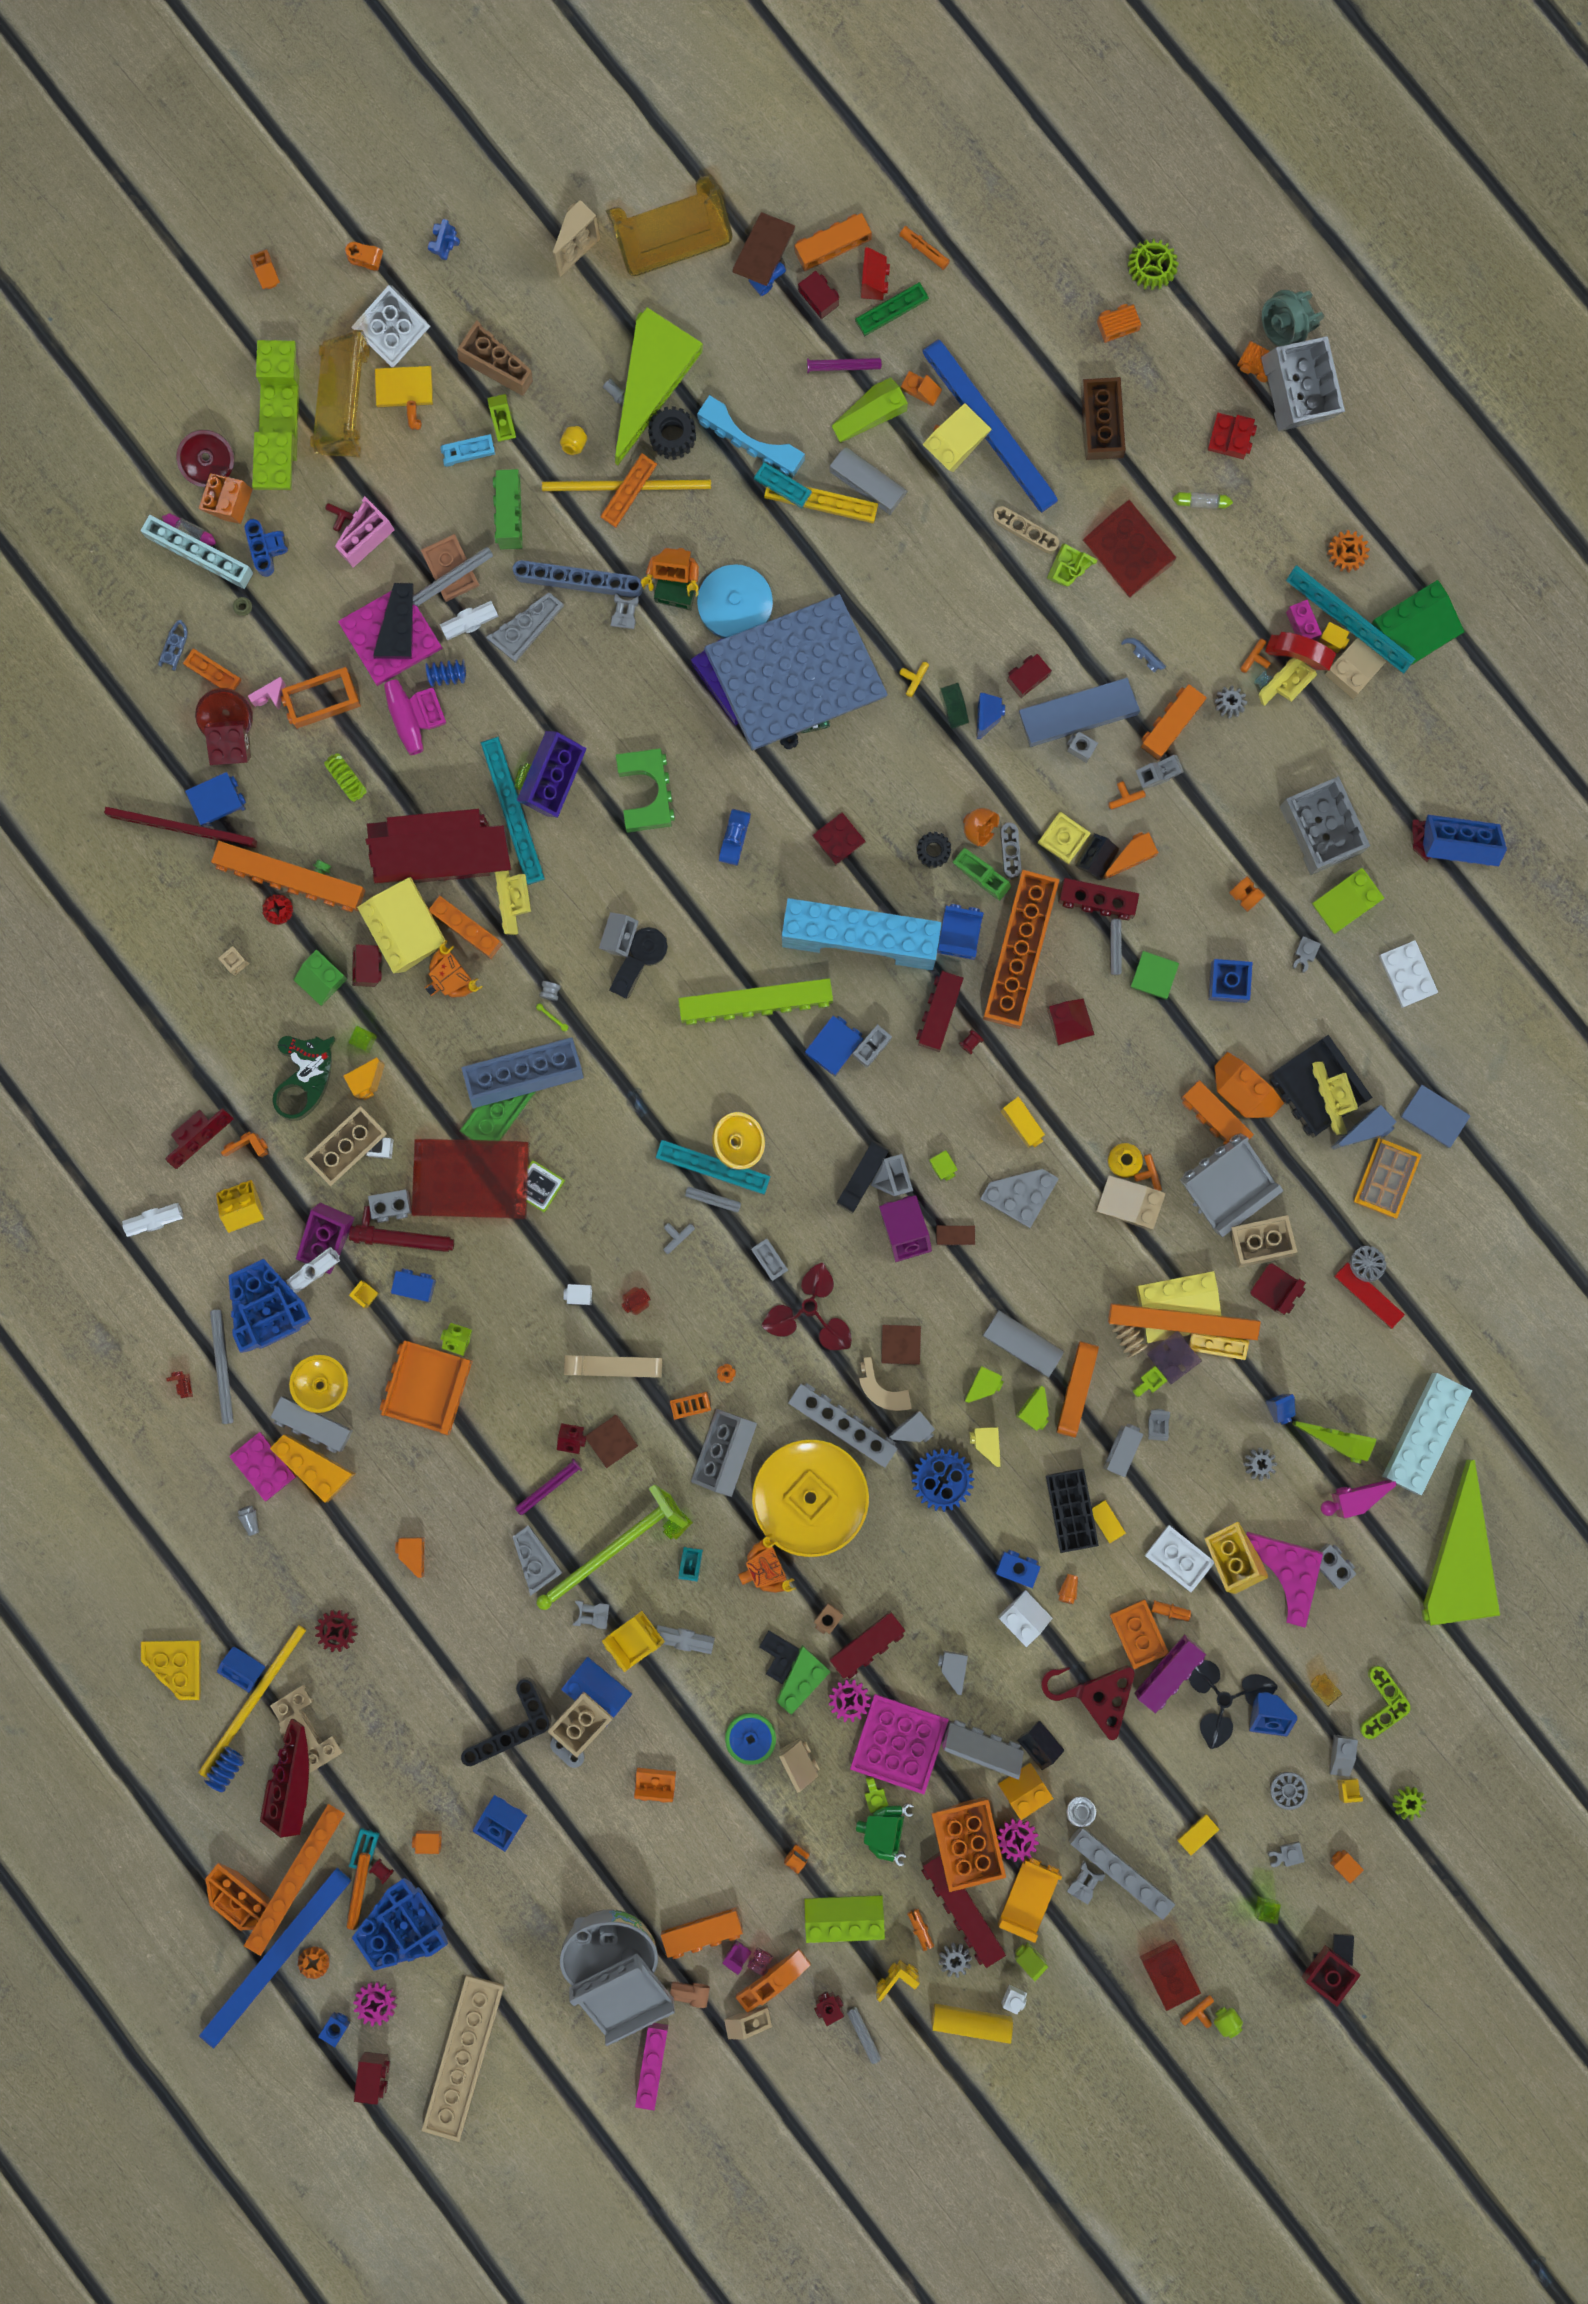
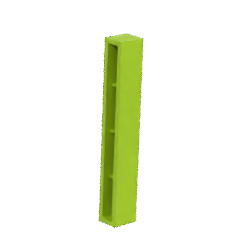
(756, 1000)

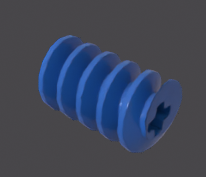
(446, 673)
(225, 1770)

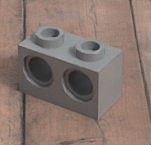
(872, 1046)
(390, 1200)
(1330, 1569)

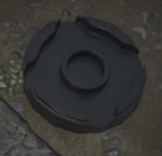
(649, 946)

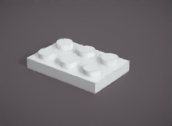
(1408, 974)
(1179, 1558)

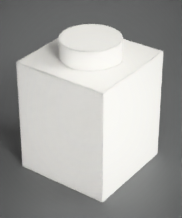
(578, 1294)

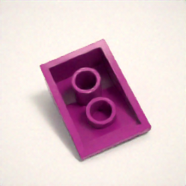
(324, 1229)

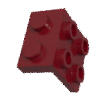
(1277, 1289)

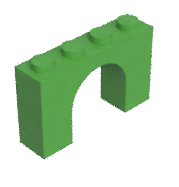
(650, 764)

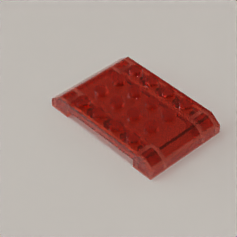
(470, 1178)

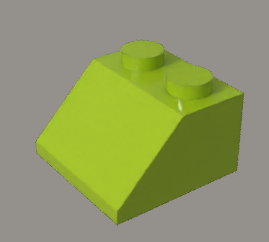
(1035, 1410)

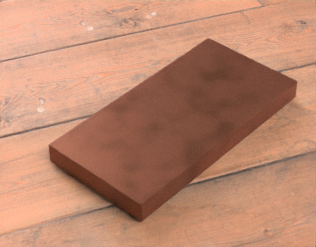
(763, 249)

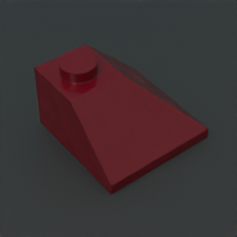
(1070, 1021)

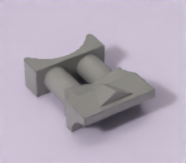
(624, 620)
(599, 1618)
(1079, 1889)

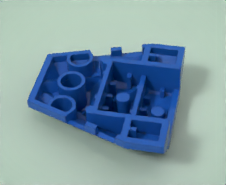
(263, 1307)
(400, 1928)

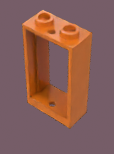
(352, 703)

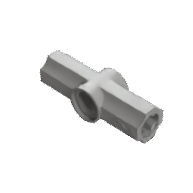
(686, 1639)

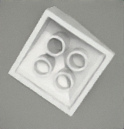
(391, 325)

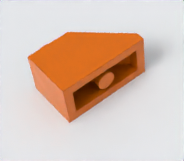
(265, 269)
(411, 1553)

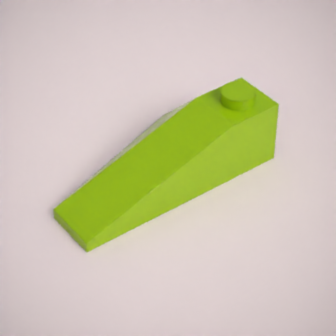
(873, 408)
(1347, 1444)

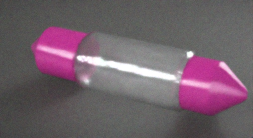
(189, 528)

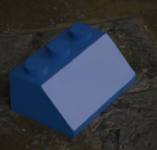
(597, 1685)

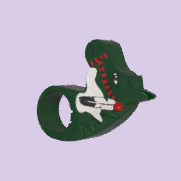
(314, 1071)

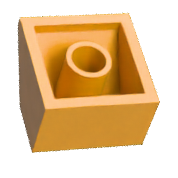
(365, 1079)
(1027, 1792)

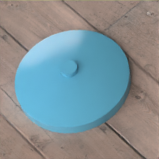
(734, 600)

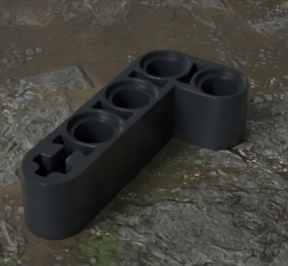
(862, 1177)

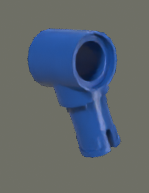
(762, 289)

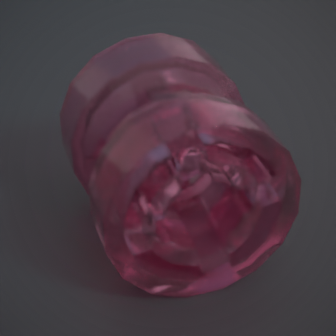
(760, 1961)

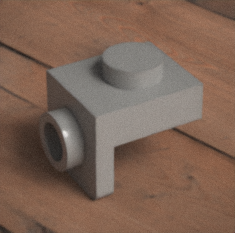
(1158, 1425)

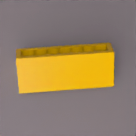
(972, 2023)

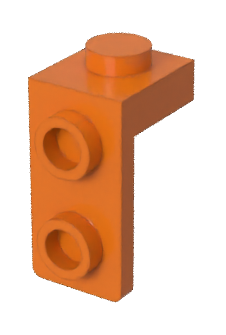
(258, 1144)

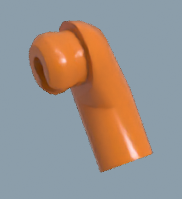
(413, 422)

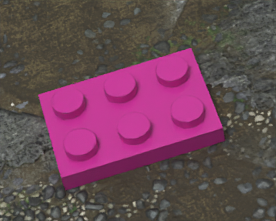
(262, 1466)

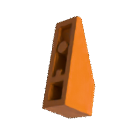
(1137, 851)

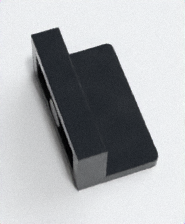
(1097, 856)
(1041, 1745)

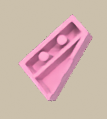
(364, 533)

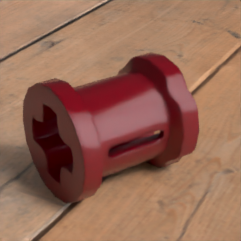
(971, 1042)
(381, 1871)

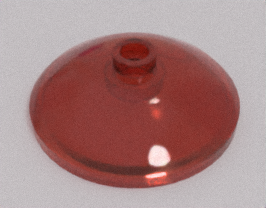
(213, 703)

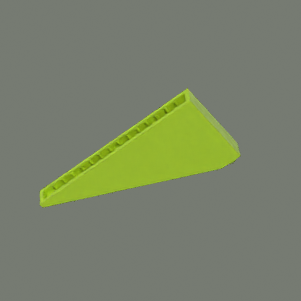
(657, 366)
(1463, 1572)

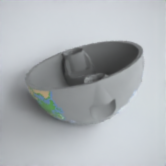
(604, 1941)

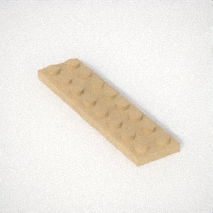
(463, 2058)

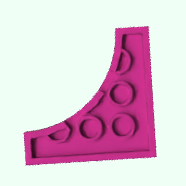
(1296, 1570)

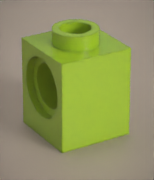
(943, 1166)

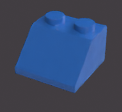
(499, 1823)

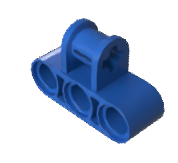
(270, 549)
(734, 837)

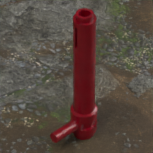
(373, 1235)

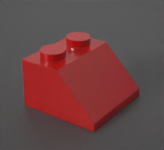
(873, 277)

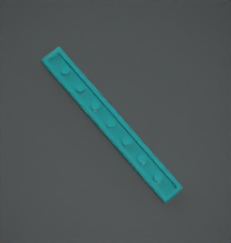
(1350, 619)
(512, 810)

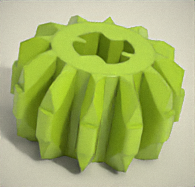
(1405, 1810)

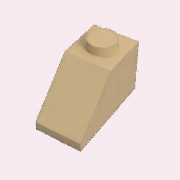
(747, 2024)

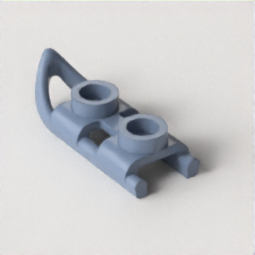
(174, 641)
(1142, 651)

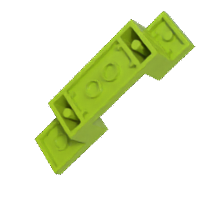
(278, 419)

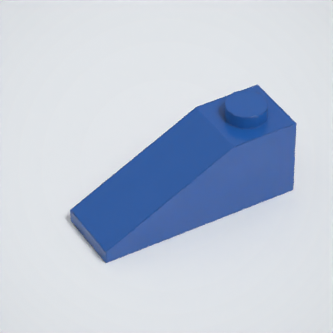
(1282, 1408)

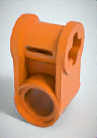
(367, 256)

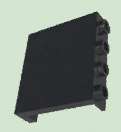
(1301, 1088)

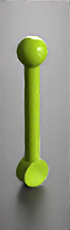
(564, 1027)

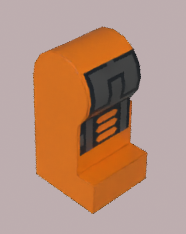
(796, 1858)

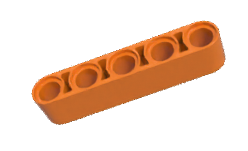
(1077, 1389)

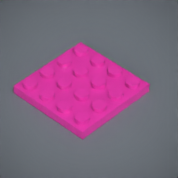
(363, 632)
(899, 1744)

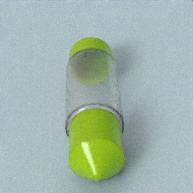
(1202, 500)

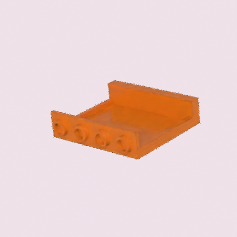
(425, 1387)

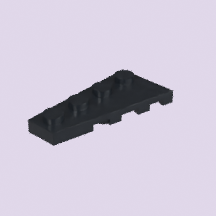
(397, 626)

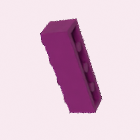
(1170, 1674)

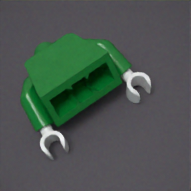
(884, 1832)

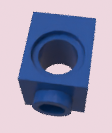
(329, 2035)

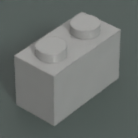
(618, 934)

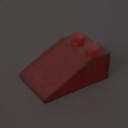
(1170, 1975)

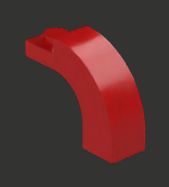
(1301, 648)

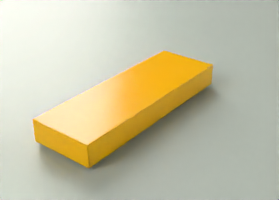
(1219, 1345)

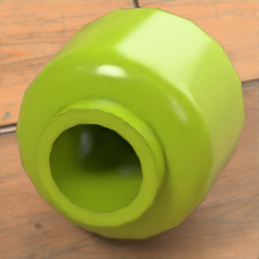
(1228, 2022)

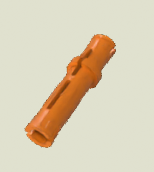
(921, 245)

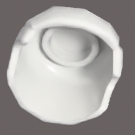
(1081, 1811)

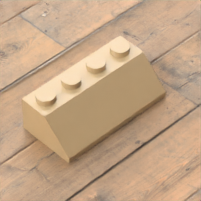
(345, 1145)

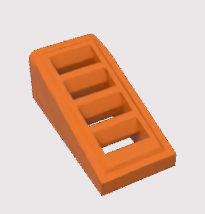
(705, 1400)

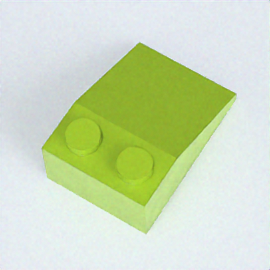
(1348, 901)

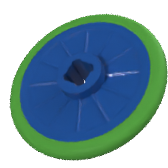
(748, 1725)

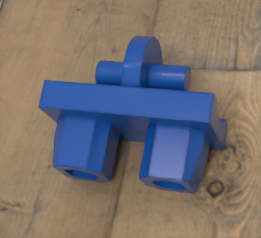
(445, 239)

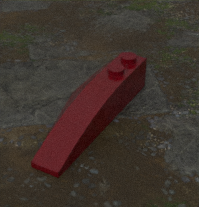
(288, 1789)

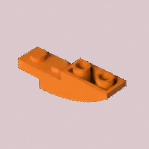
(774, 1981)

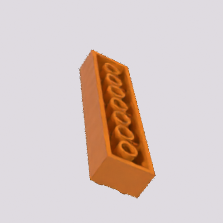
(1021, 949)

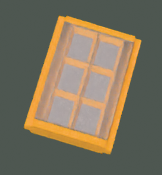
(1387, 1178)

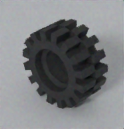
(941, 841)

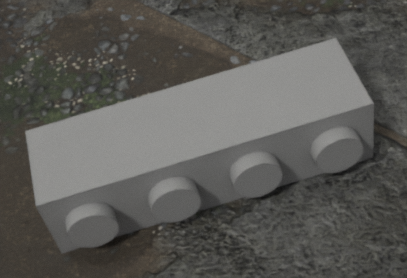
(311, 1424)

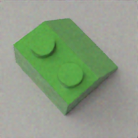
(319, 978)

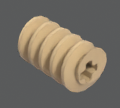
(1129, 1339)

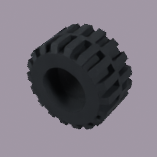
(672, 418)

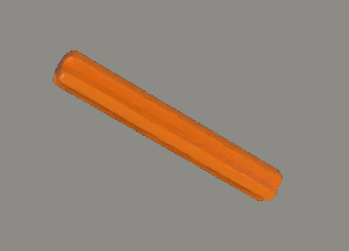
(358, 1891)

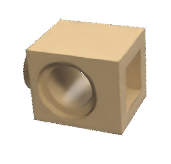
(233, 961)

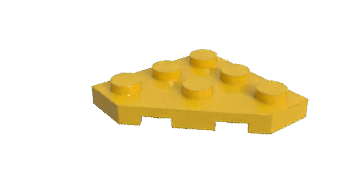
(175, 1665)

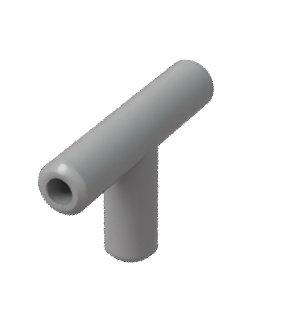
(677, 1237)

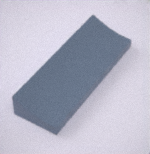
(1079, 712)
(522, 1072)

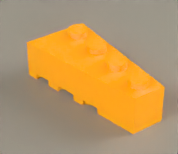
(312, 1467)

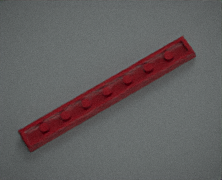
(180, 827)

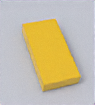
(1107, 1522)
(1198, 1834)

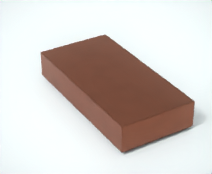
(955, 1235)

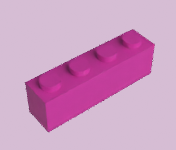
(651, 2066)

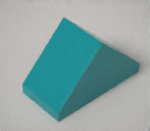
(690, 1564)

